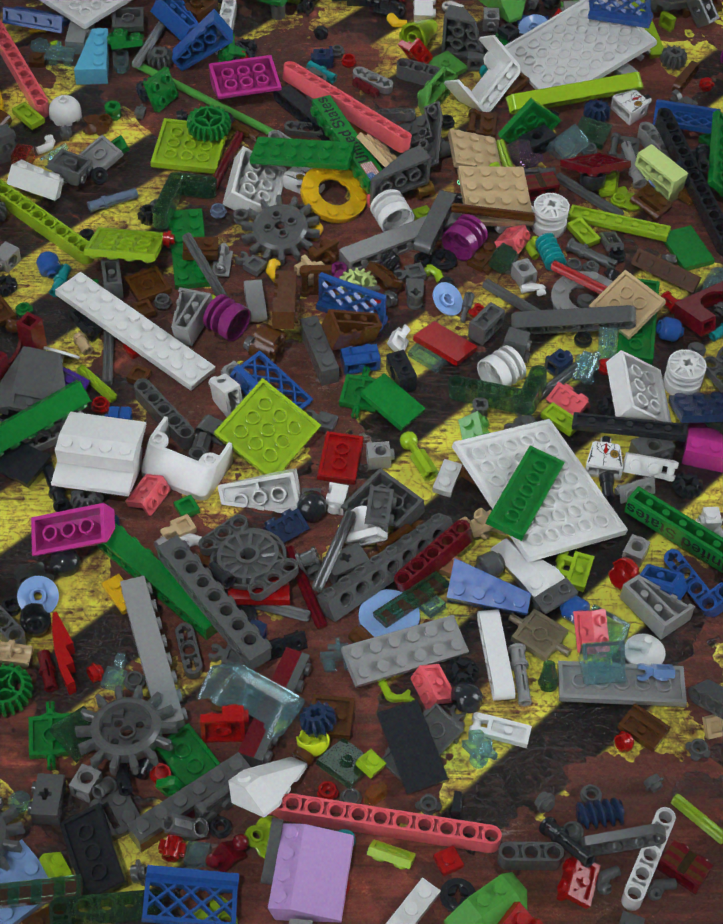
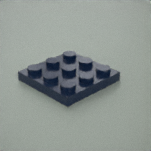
(697, 407)

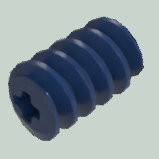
(600, 812)

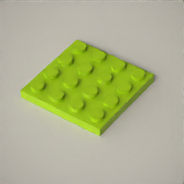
(180, 151)
(124, 244)
(267, 429)

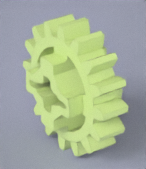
(359, 277)

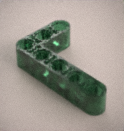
(172, 191)
(500, 396)
(94, 904)

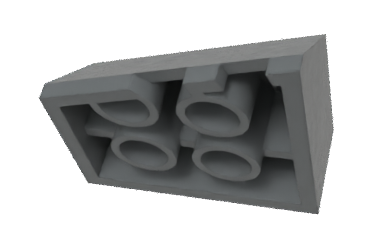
(460, 33)
(408, 504)

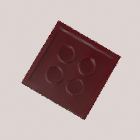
(595, 163)

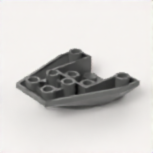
(425, 131)
(30, 379)

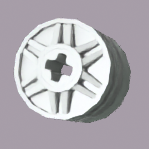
(391, 210)
(550, 214)
(502, 367)
(684, 372)

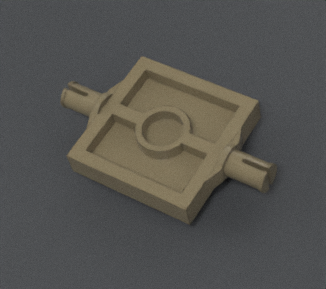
(540, 635)

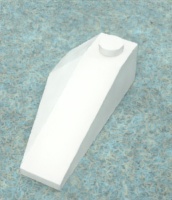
(264, 492)
(530, 576)
(263, 786)

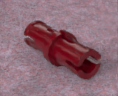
(47, 671)

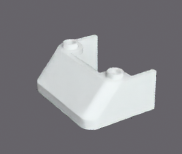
(496, 81)
(183, 472)

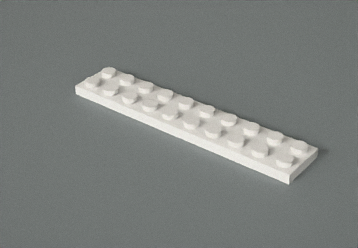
(135, 331)

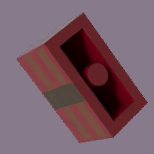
(541, 184)
(685, 866)

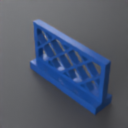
(621, 15)
(35, 19)
(688, 116)
(335, 302)
(248, 381)
(191, 882)

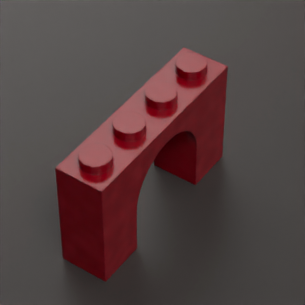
(693, 310)
(30, 334)

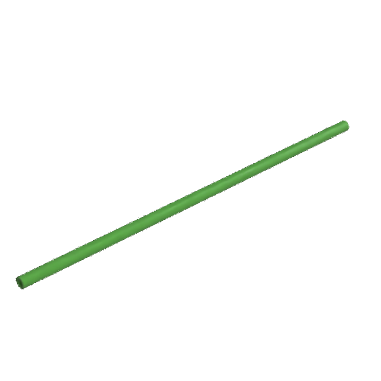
(210, 101)

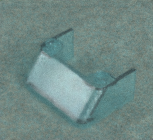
(262, 697)

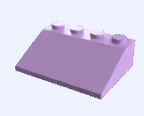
(310, 874)

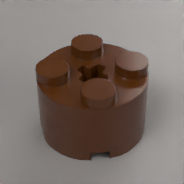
(268, 341)

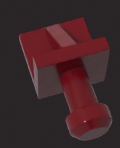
(228, 853)

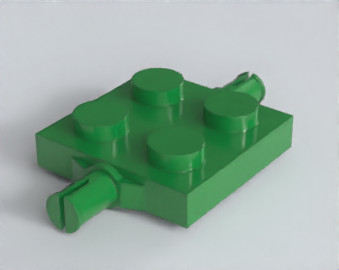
(351, 390)
(41, 741)

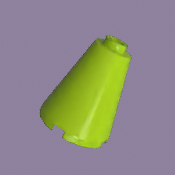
(419, 29)

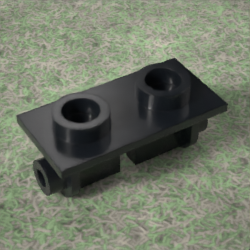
(306, 6)
(385, 8)
(86, 325)
(294, 640)

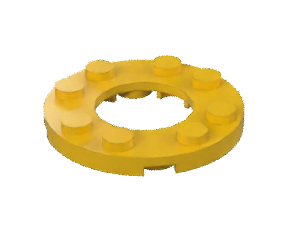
(329, 212)

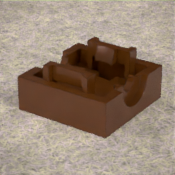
(196, 5)

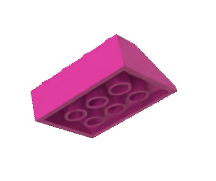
(244, 77)
(703, 447)

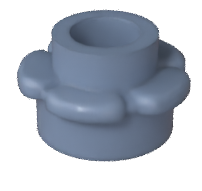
(218, 210)

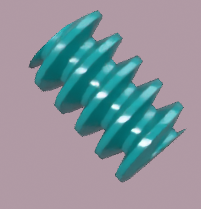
(549, 250)

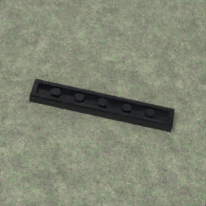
(629, 426)

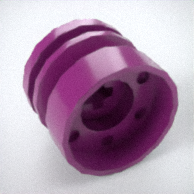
(465, 236)
(226, 317)

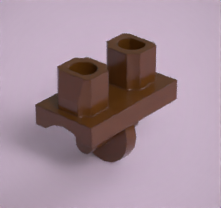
(326, 253)

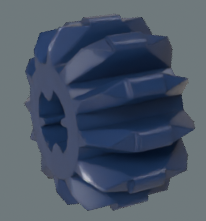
(597, 110)
(317, 719)

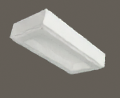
(367, 536)

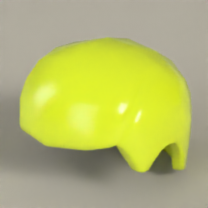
(313, 745)

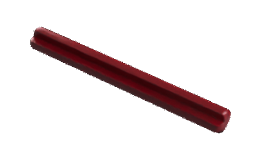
(228, 156)
(307, 593)

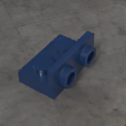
(288, 526)

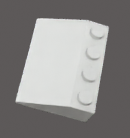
(252, 182)
(637, 388)
(100, 442)
(95, 478)

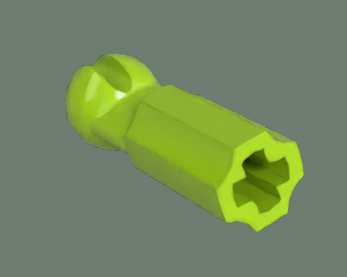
(419, 456)

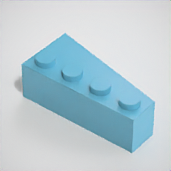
(94, 59)

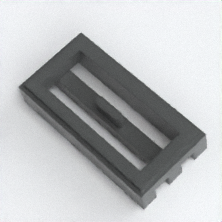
(607, 240)

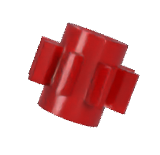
(172, 848)

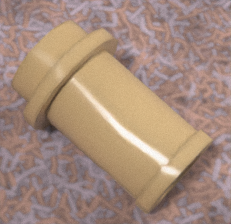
(81, 340)

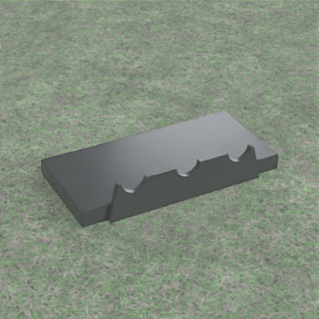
(442, 729)

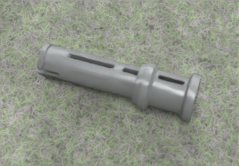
(637, 177)
(519, 665)

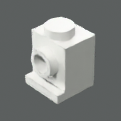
(336, 497)
(710, 518)

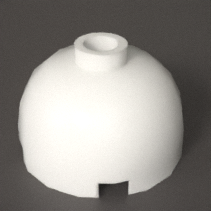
(65, 110)

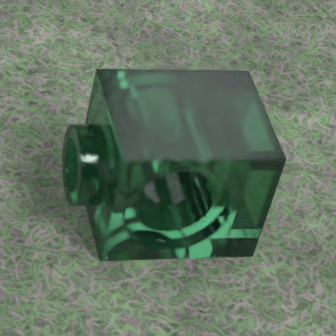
(502, 258)

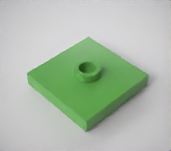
(450, 61)

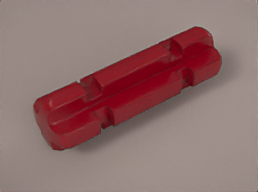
(365, 87)

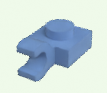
(659, 671)

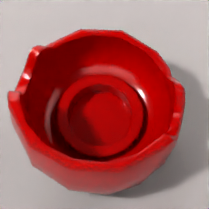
(623, 571)

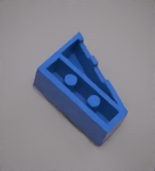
(174, 16)

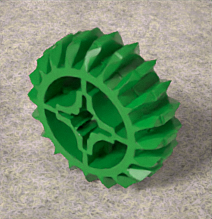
(208, 123)
(10, 698)

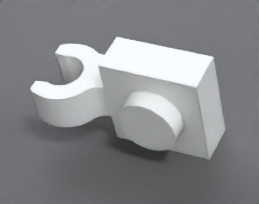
(398, 339)

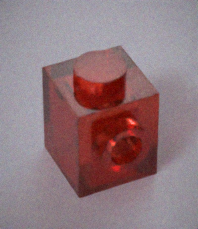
(23, 152)

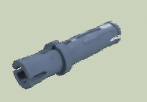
(106, 201)

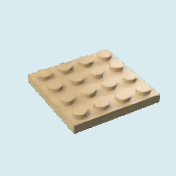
(497, 189)

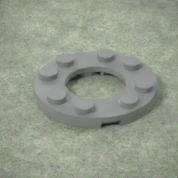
(564, 286)

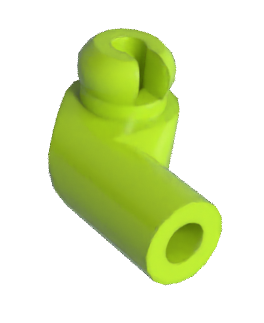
(531, 248)
(430, 269)

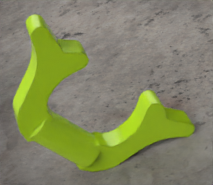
(391, 697)

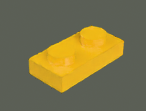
(113, 589)

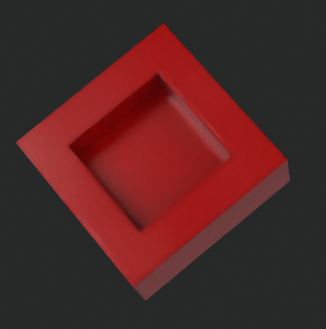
(448, 861)

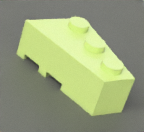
(662, 172)

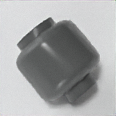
(491, 563)

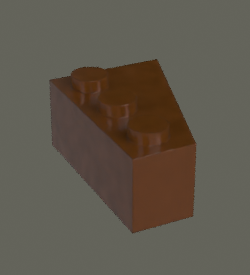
(350, 328)

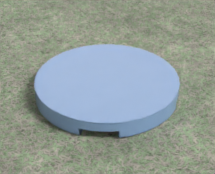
(376, 601)

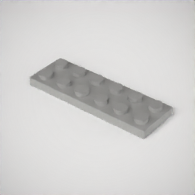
(404, 650)
(631, 692)

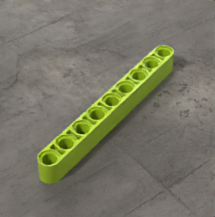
(577, 91)
(44, 223)

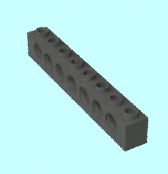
(379, 570)
(203, 597)

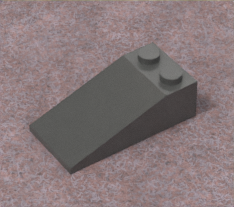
(403, 174)

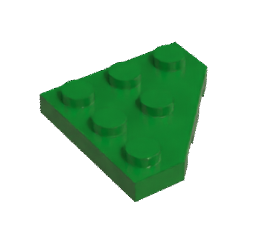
(528, 118)

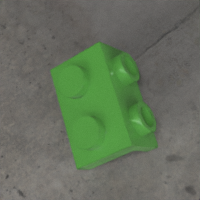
(473, 425)

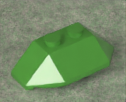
(508, 9)
(435, 89)
(490, 901)

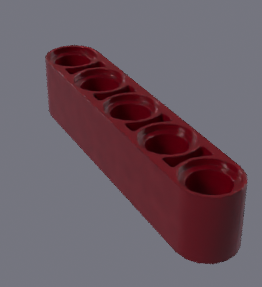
(435, 555)

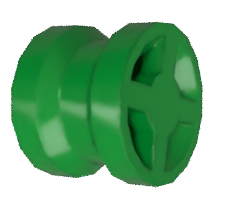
(113, 109)

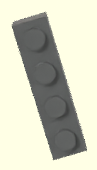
(319, 350)

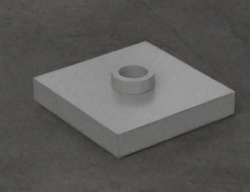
(102, 153)

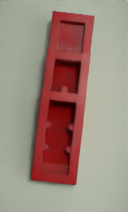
(63, 650)

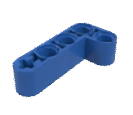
(694, 581)

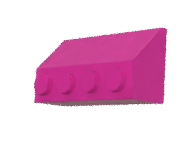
(72, 529)

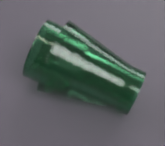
(548, 678)

